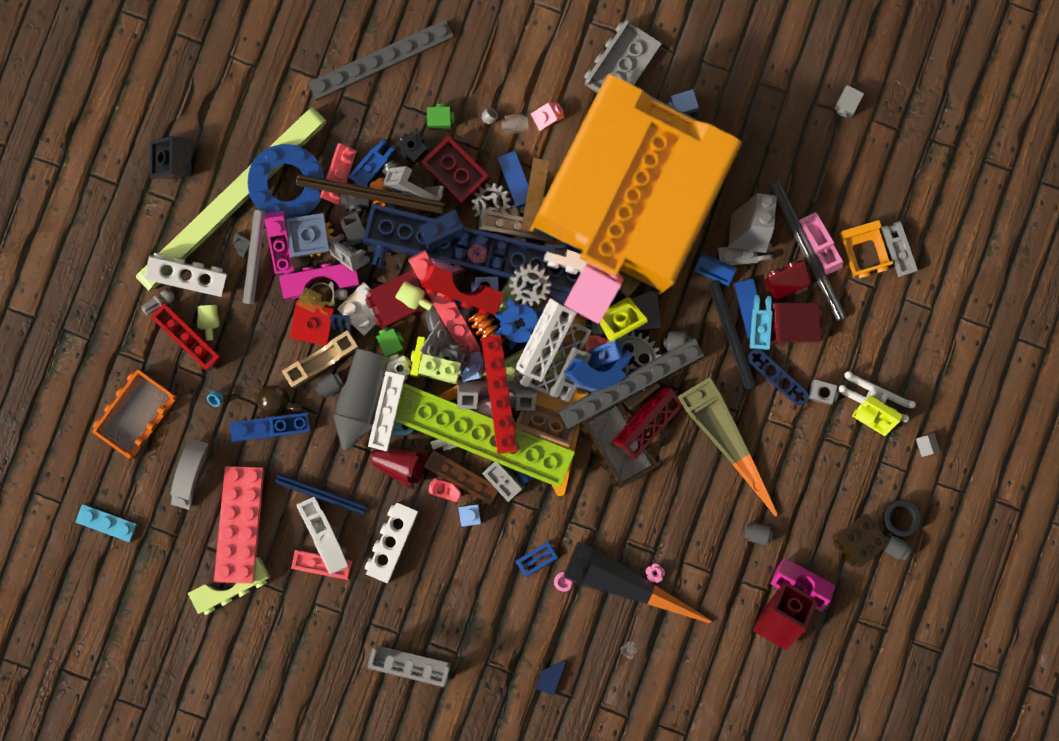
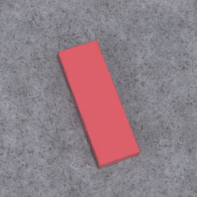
(313, 563)

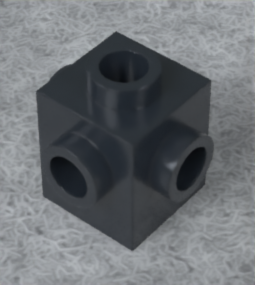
(414, 153)

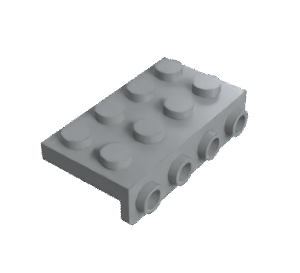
(625, 56)

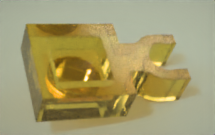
(311, 301)

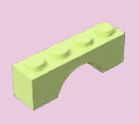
(207, 597)

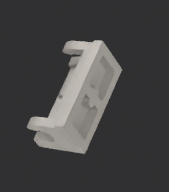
(347, 254)
(503, 480)

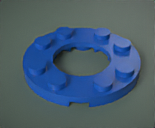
(269, 160)

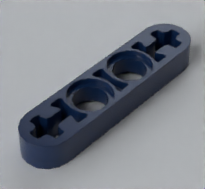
(775, 380)

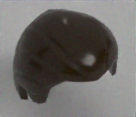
(275, 400)

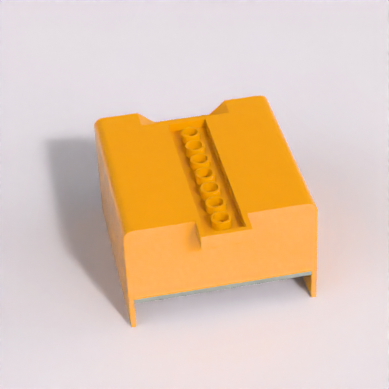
(636, 185)

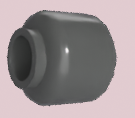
(675, 339)

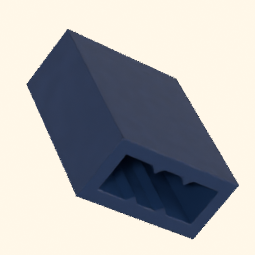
(441, 230)

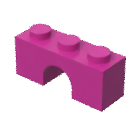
(809, 582)

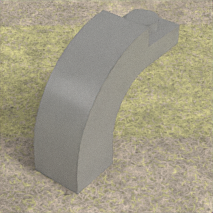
(187, 473)

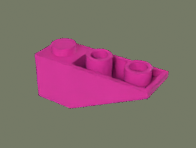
(278, 241)

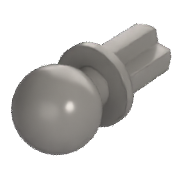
(166, 296)

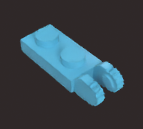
(761, 325)

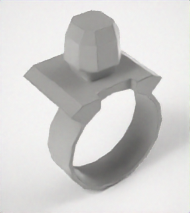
(340, 294)

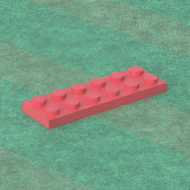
(239, 525)

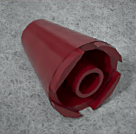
(400, 464)

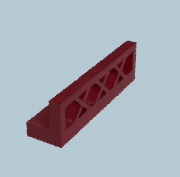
(647, 418)

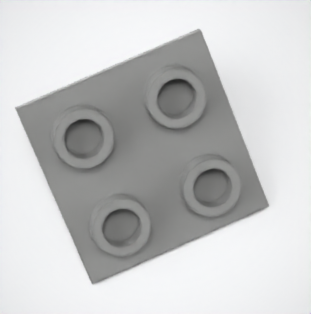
(438, 338)

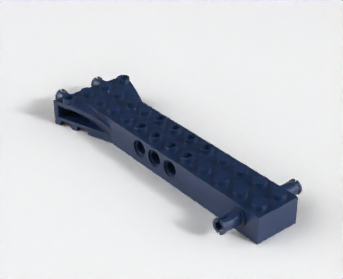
(399, 232)

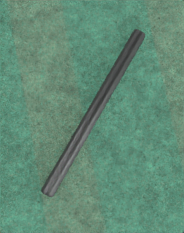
(808, 251)

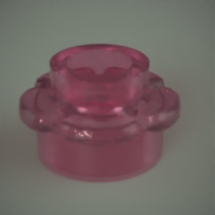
(472, 254)

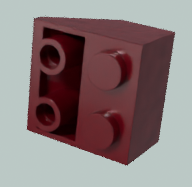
(787, 281)

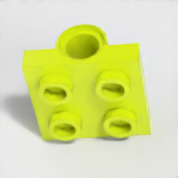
(877, 415)

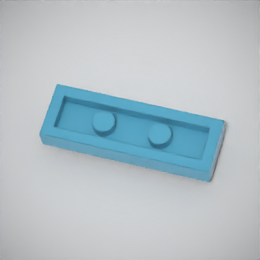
(106, 523)

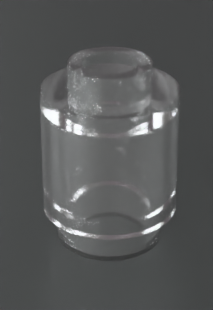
(515, 124)

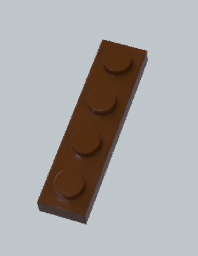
(461, 477)

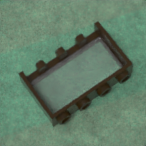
(601, 431)

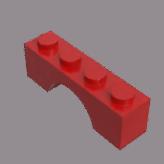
(441, 281)

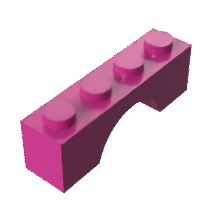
(294, 283)

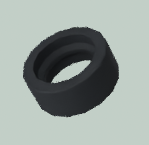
(901, 503)

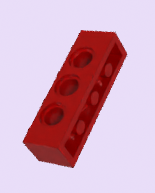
(186, 337)

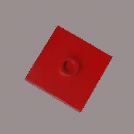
(311, 326)

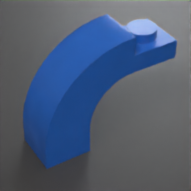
(584, 375)

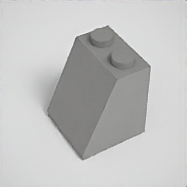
(753, 224)

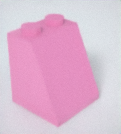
(593, 292)

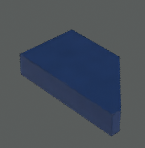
(550, 677)

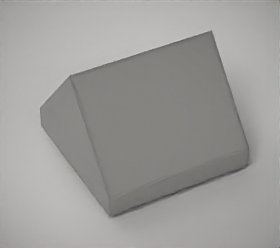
(927, 444)

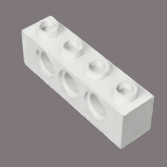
(213, 286)
(373, 567)

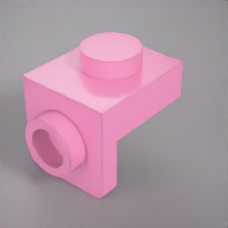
(548, 115)

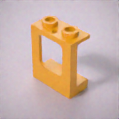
(862, 234)

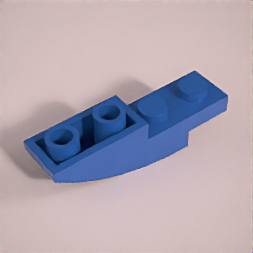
(269, 427)

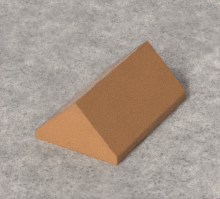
(546, 425)

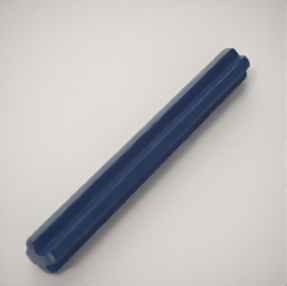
(321, 494)

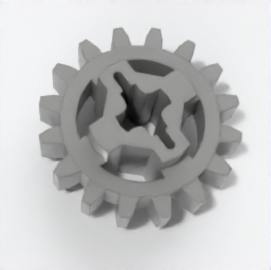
(496, 197)
(528, 289)

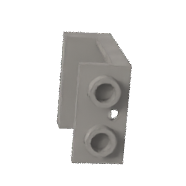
(398, 178)

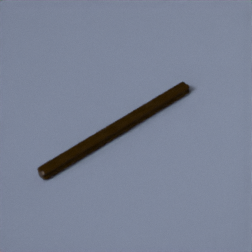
(370, 193)

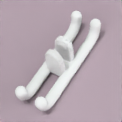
(874, 391)

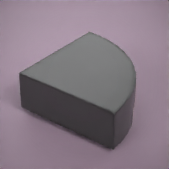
(241, 245)

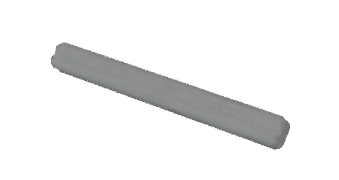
(254, 257)

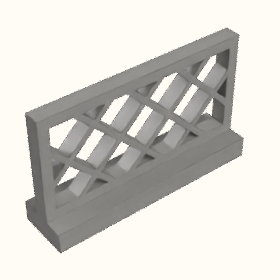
(526, 380)

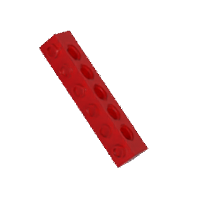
(499, 394)

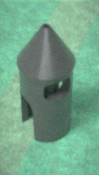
(359, 397)

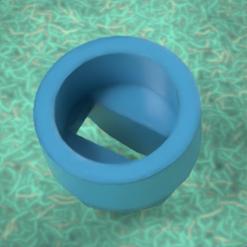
(215, 398)

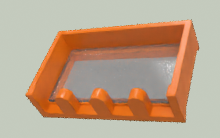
(134, 414)

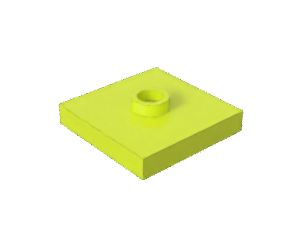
(416, 357)

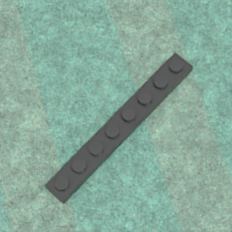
(380, 60)
(631, 383)

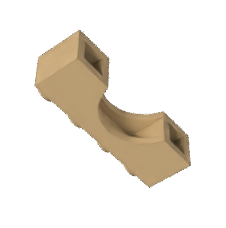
(321, 360)

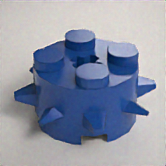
(513, 313)

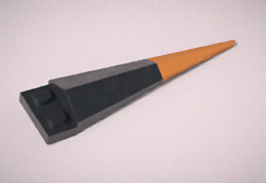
(600, 572)

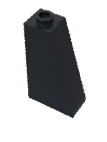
(647, 304)

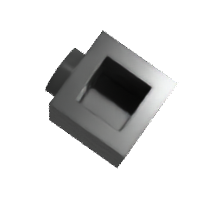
(353, 228)

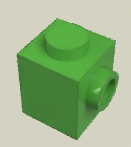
(439, 117)
(390, 341)

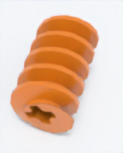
(484, 326)

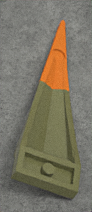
(710, 411)

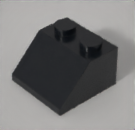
(170, 158)

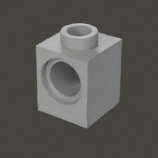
(848, 101)
(814, 393)

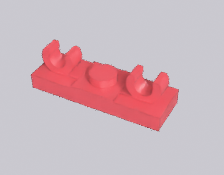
(339, 170)

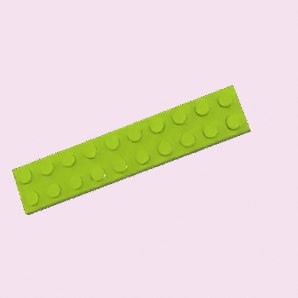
(477, 435)

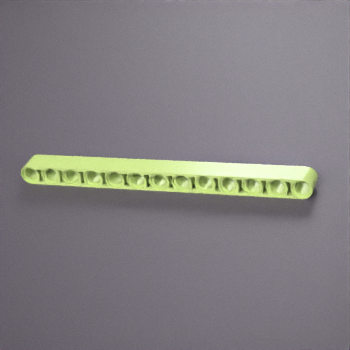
(230, 199)

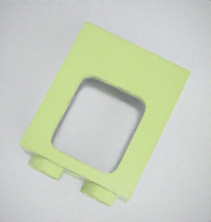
(448, 369)

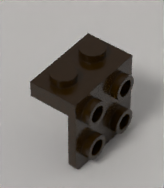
(860, 541)

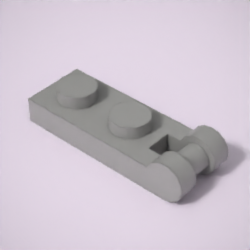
(899, 249)
(562, 380)

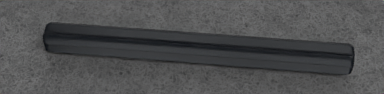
(731, 335)

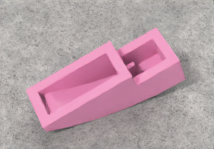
(821, 243)

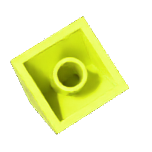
(621, 319)

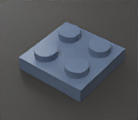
(307, 235)

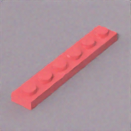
(446, 309)

